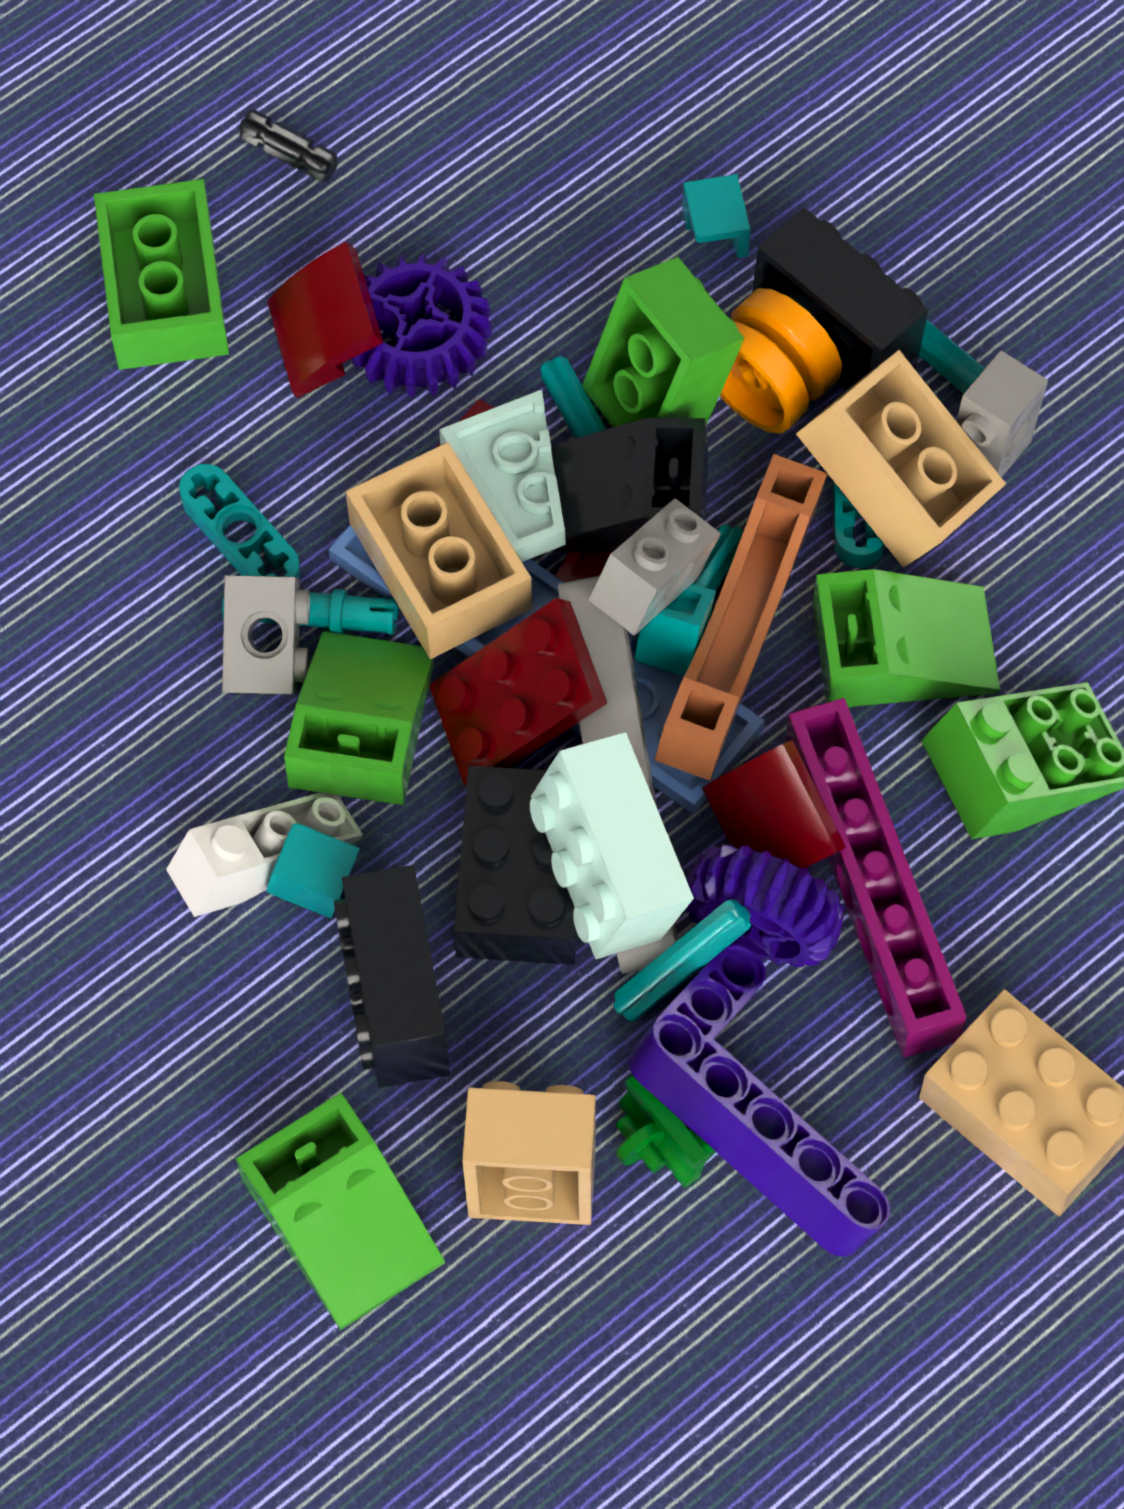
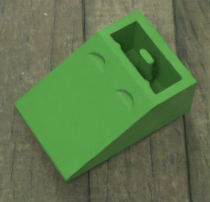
(901, 638)
(358, 718)
(1025, 757)
(339, 1211)

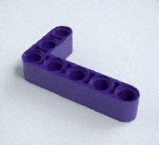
(747, 1120)

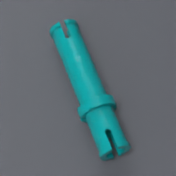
(348, 612)

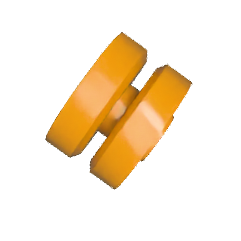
(780, 363)

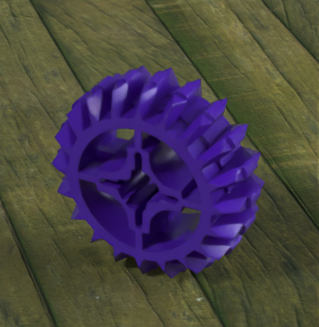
(434, 346)
(790, 911)

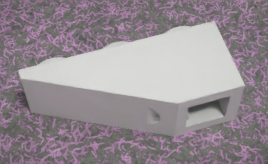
(236, 856)

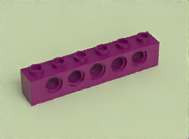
(878, 884)

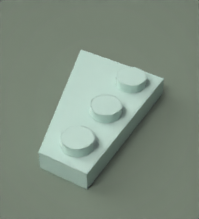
(513, 471)

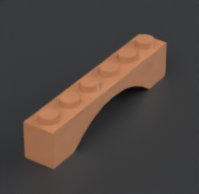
(740, 618)

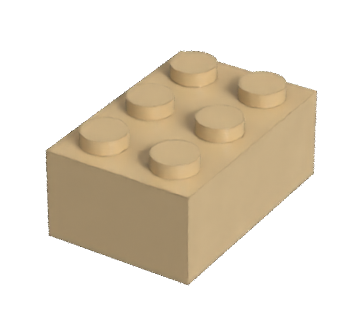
(901, 459)
(439, 550)
(1029, 1102)
(529, 1153)

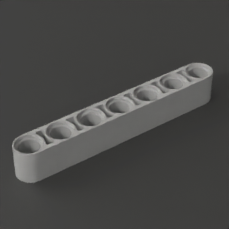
(613, 662)

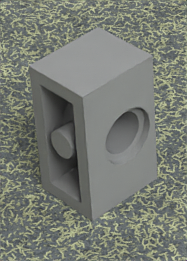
(1002, 410)
(654, 566)
(245, 604)

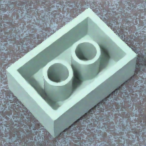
(609, 846)

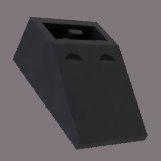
(626, 476)

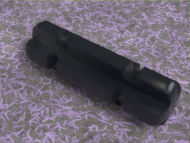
(288, 145)

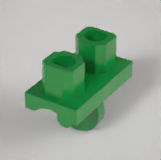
(659, 1136)

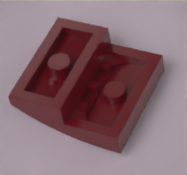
(324, 319)
(775, 808)

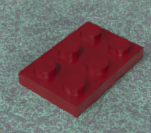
(518, 690)

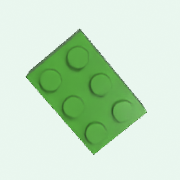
(160, 274)
(662, 349)

